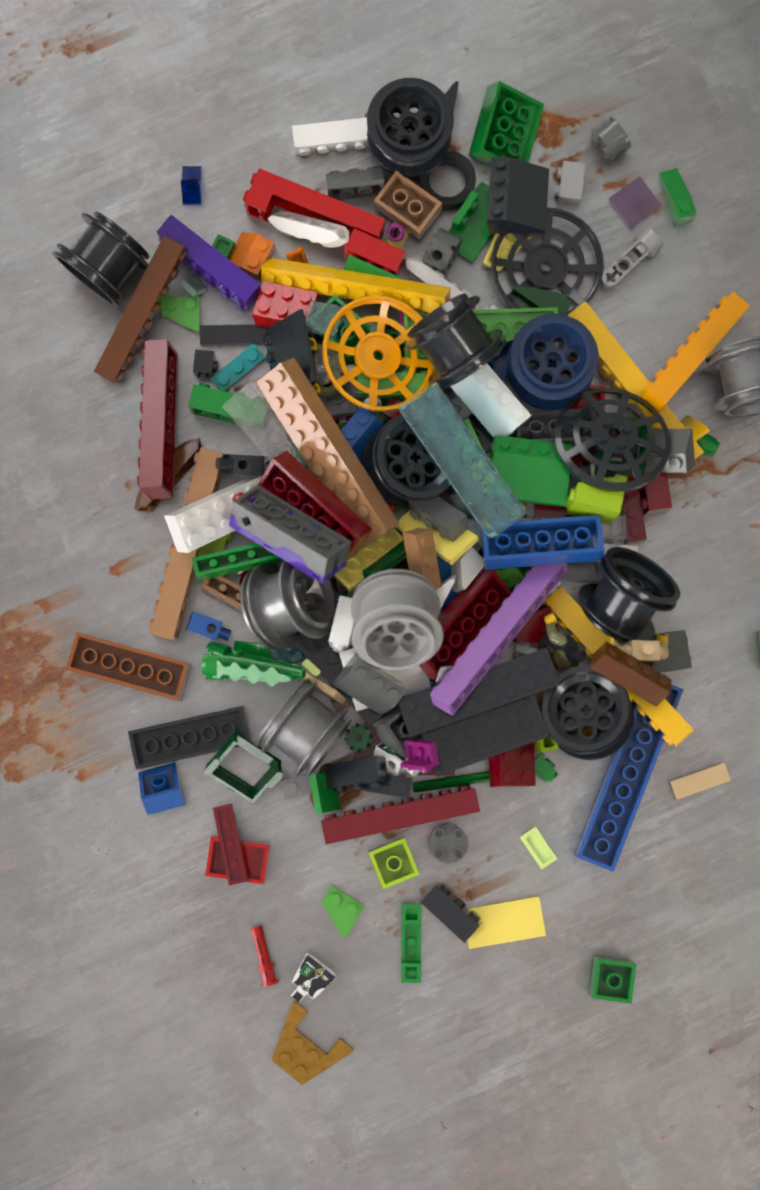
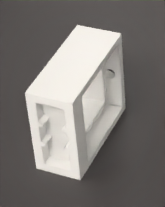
(342, 627)

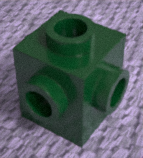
(366, 737)

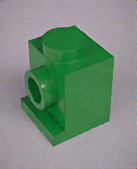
(545, 768)

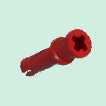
(265, 965)

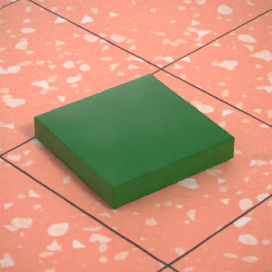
(324, 799)

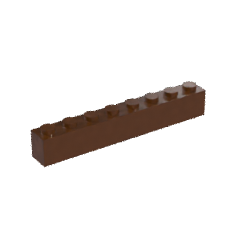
(140, 310)

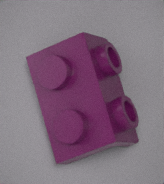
(421, 755)

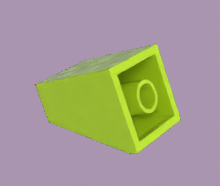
(591, 501)

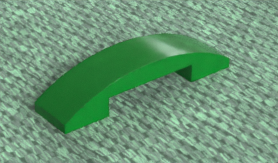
(411, 943)

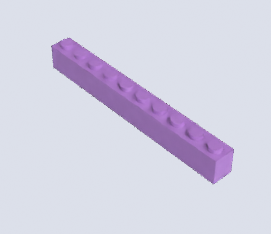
(496, 636)

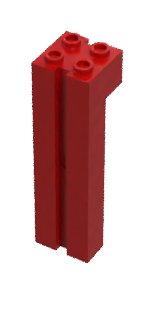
(275, 191)

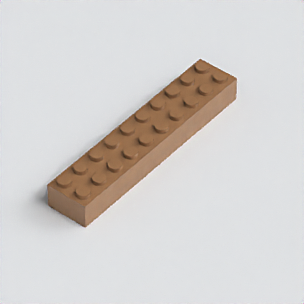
(325, 446)
(180, 570)

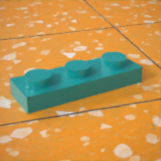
(238, 367)

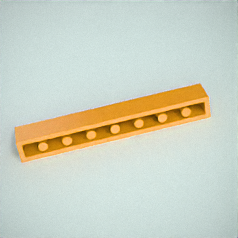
(696, 350)

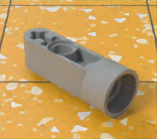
(646, 244)

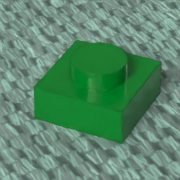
(223, 245)

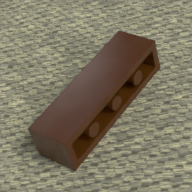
(631, 673)

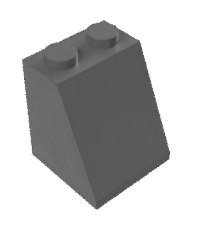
(678, 653)

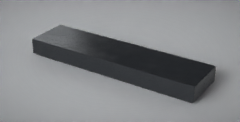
(232, 334)

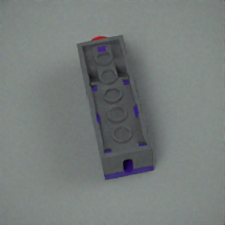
(289, 533)

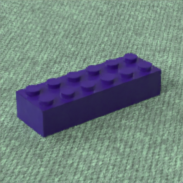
(213, 265)

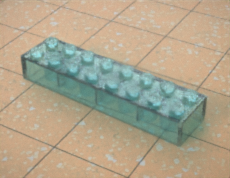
(462, 460)

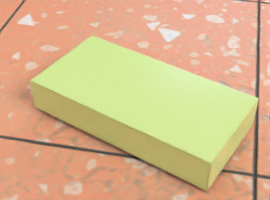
(311, 668)
(538, 847)

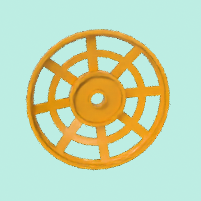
(373, 342)

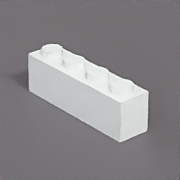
(330, 136)

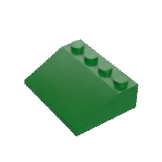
(505, 124)
(531, 469)

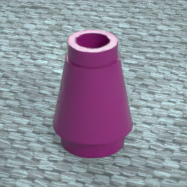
(391, 232)

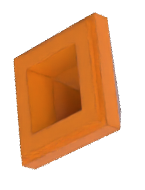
(297, 255)

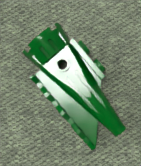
(247, 662)

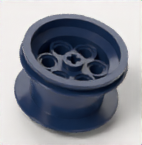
(543, 332)

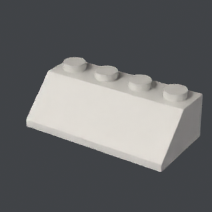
(491, 402)

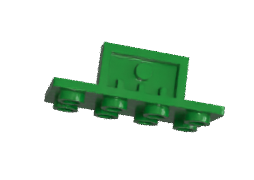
(471, 223)

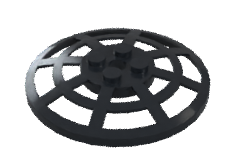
(555, 256)
(609, 445)

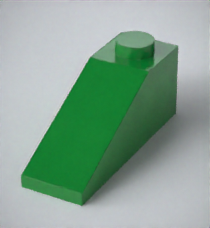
(677, 197)

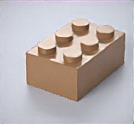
(408, 205)

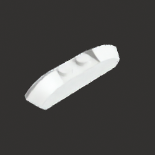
(310, 228)
(424, 273)

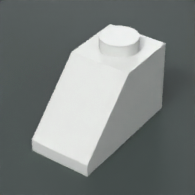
(466, 569)

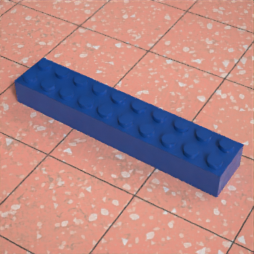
(622, 791)

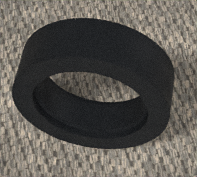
(461, 162)

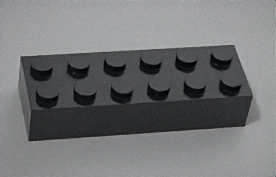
(186, 737)

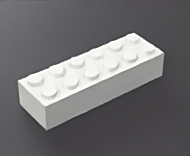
(206, 518)

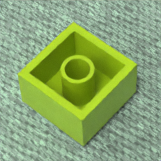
(393, 863)

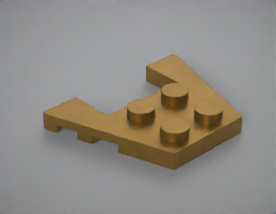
(299, 1054)

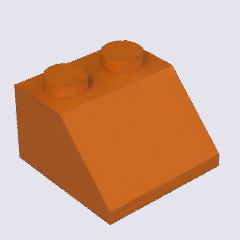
(251, 253)

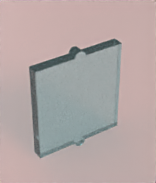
(319, 317)

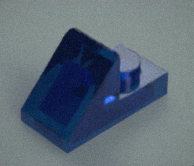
(191, 185)

